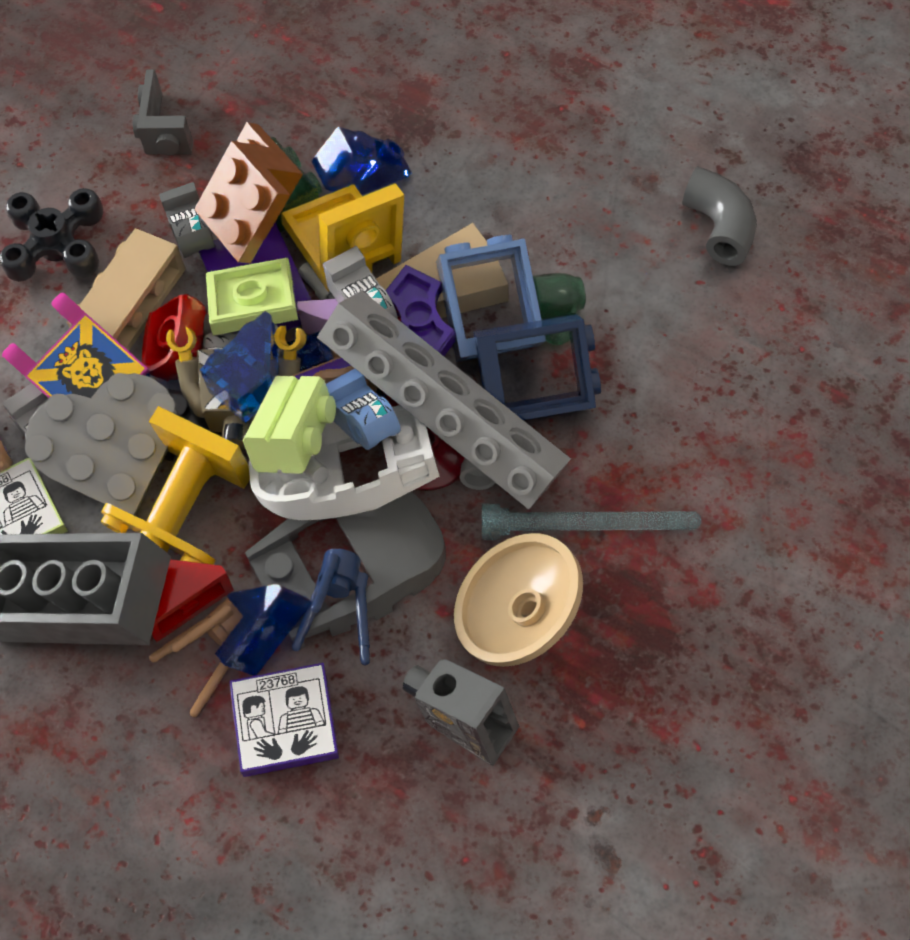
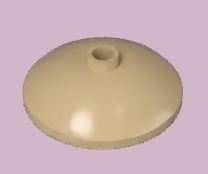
(518, 600)

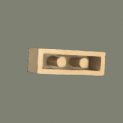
(133, 285)

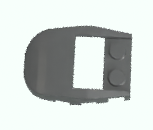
(395, 544)

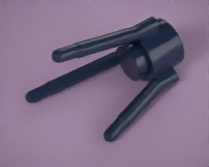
(336, 579)

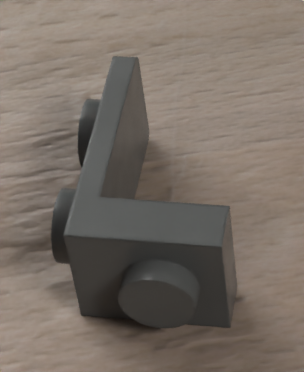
(159, 133)

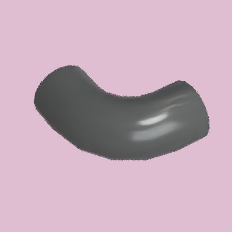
(729, 210)

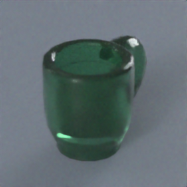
(559, 297)

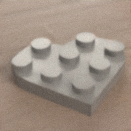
(102, 441)

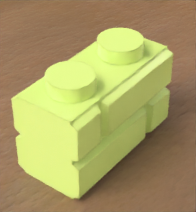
(289, 424)

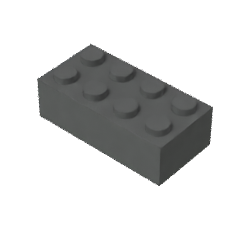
(80, 587)

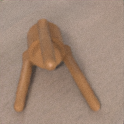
(218, 626)

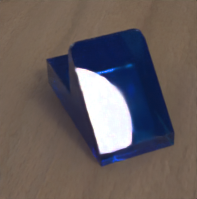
(266, 621)

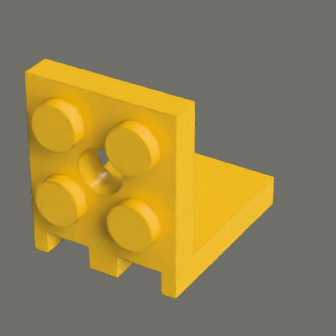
(345, 221)

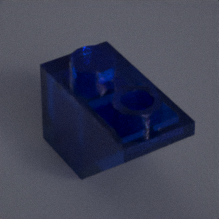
(359, 160)
(244, 368)

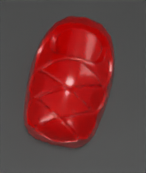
(176, 316)

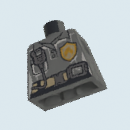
(464, 708)

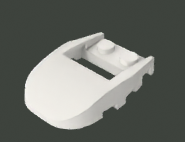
(300, 498)

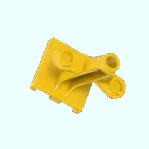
(199, 458)

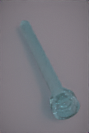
(500, 521)

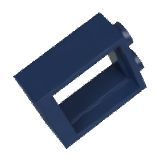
(581, 341)

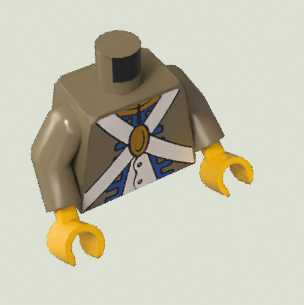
(203, 403)

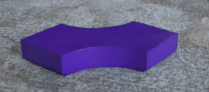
(415, 305)

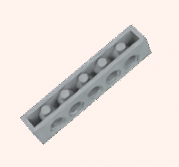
(443, 398)

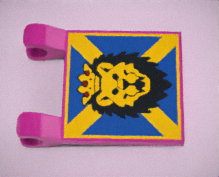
(79, 359)

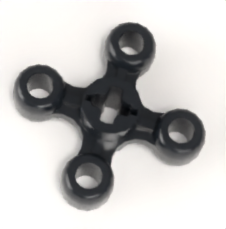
(52, 235)

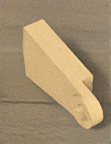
(475, 285)

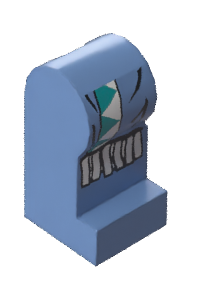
(361, 411)

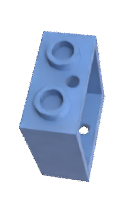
(497, 249)

